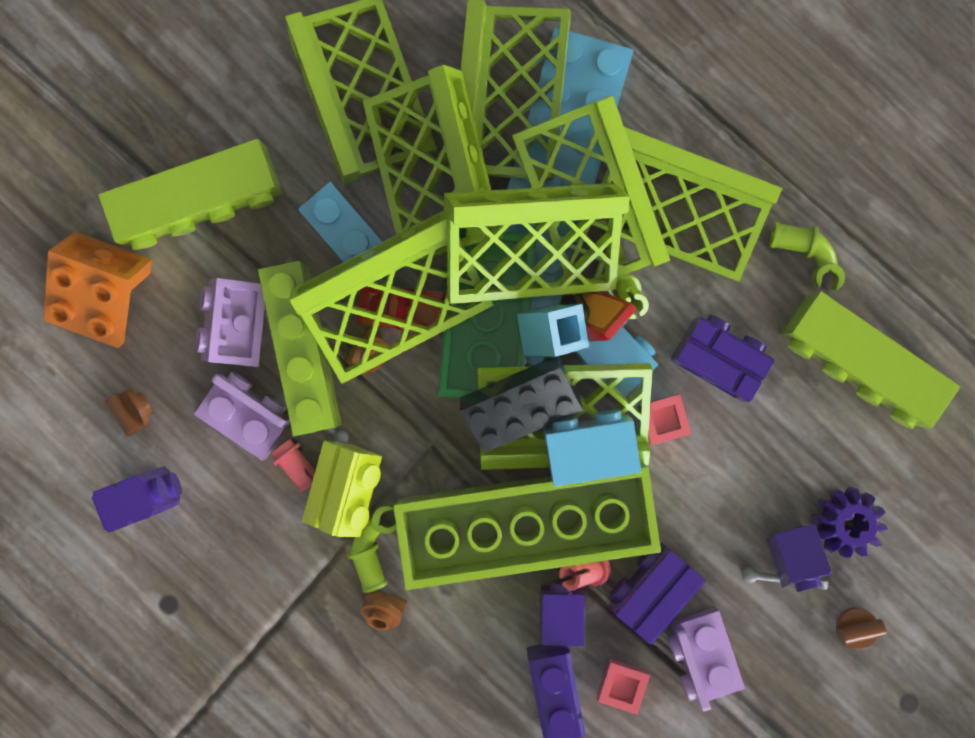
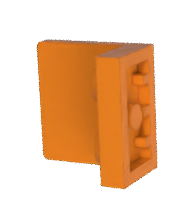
(92, 287)

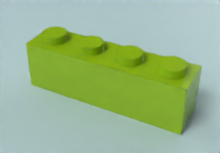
(191, 194)
(300, 360)
(869, 361)

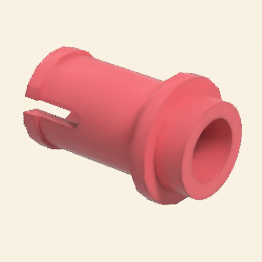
(294, 464)
(585, 574)

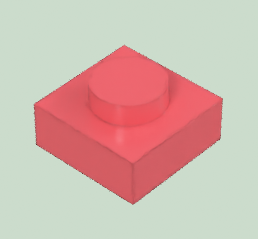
(667, 420)
(623, 686)

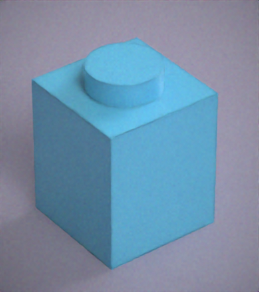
(553, 330)

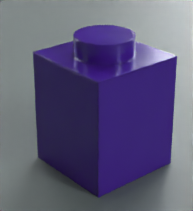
(799, 557)
(562, 615)

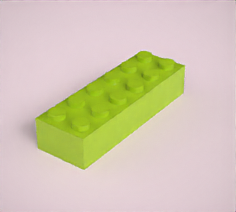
(523, 528)

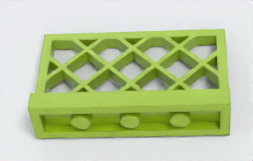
(476, 70)
(324, 88)
(460, 146)
(621, 171)
(706, 175)
(538, 206)
(365, 271)
(531, 449)

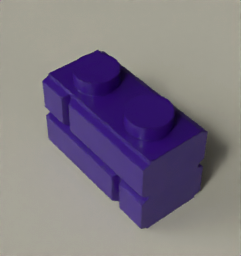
(722, 358)
(137, 498)
(655, 593)
(555, 691)

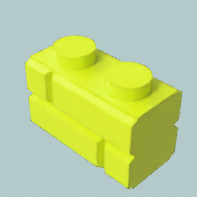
(342, 489)

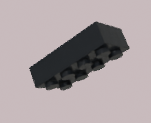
(520, 404)

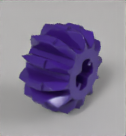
(846, 507)

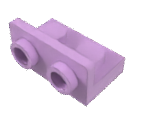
(231, 322)
(244, 415)
(706, 656)

